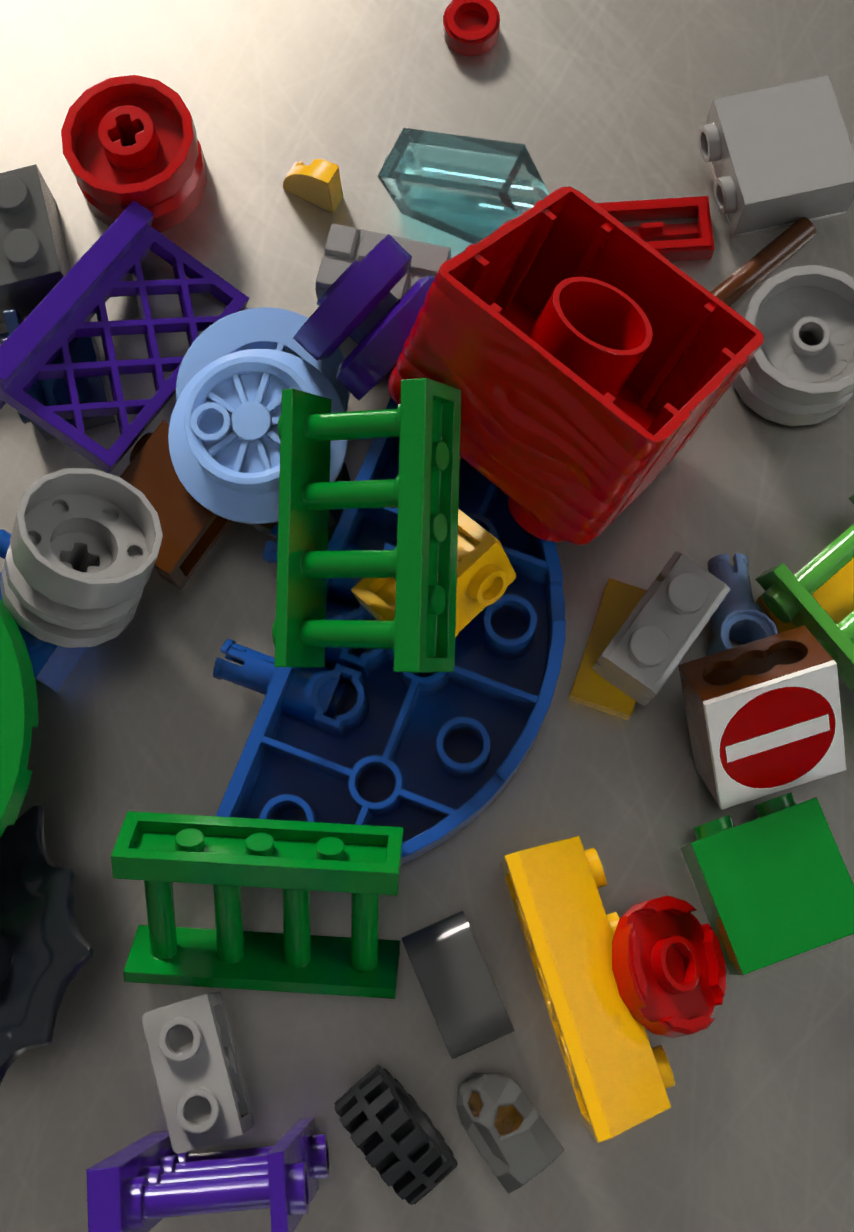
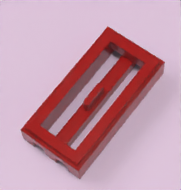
(672, 241)

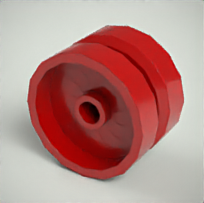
(136, 144)

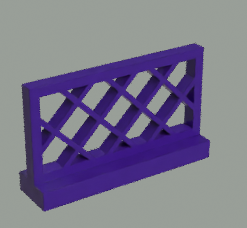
(66, 315)

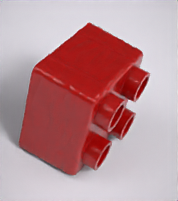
(573, 361)

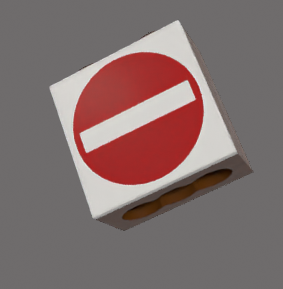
(764, 716)

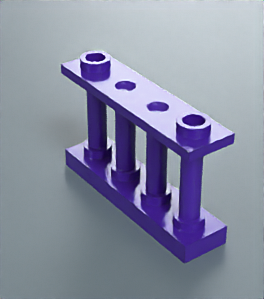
(153, 1182)

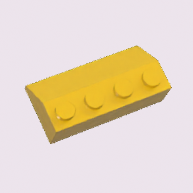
(570, 947)

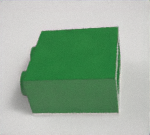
(771, 883)

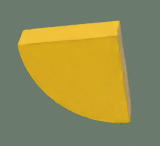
(316, 183)

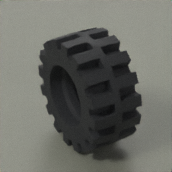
(395, 1135)

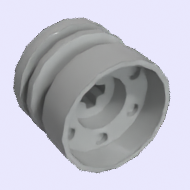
(79, 557)

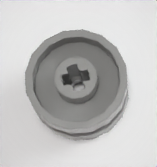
(807, 348)

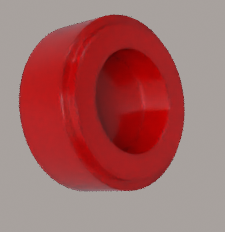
(471, 26)

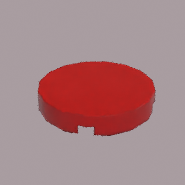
(668, 967)

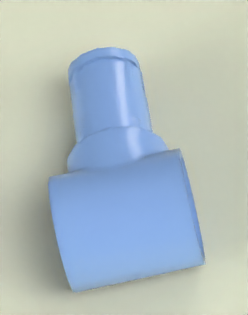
(737, 615)

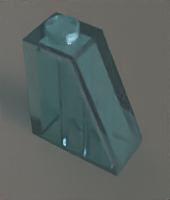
(460, 181)

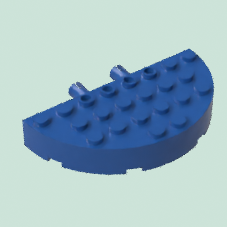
(404, 745)

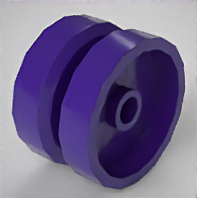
(369, 314)

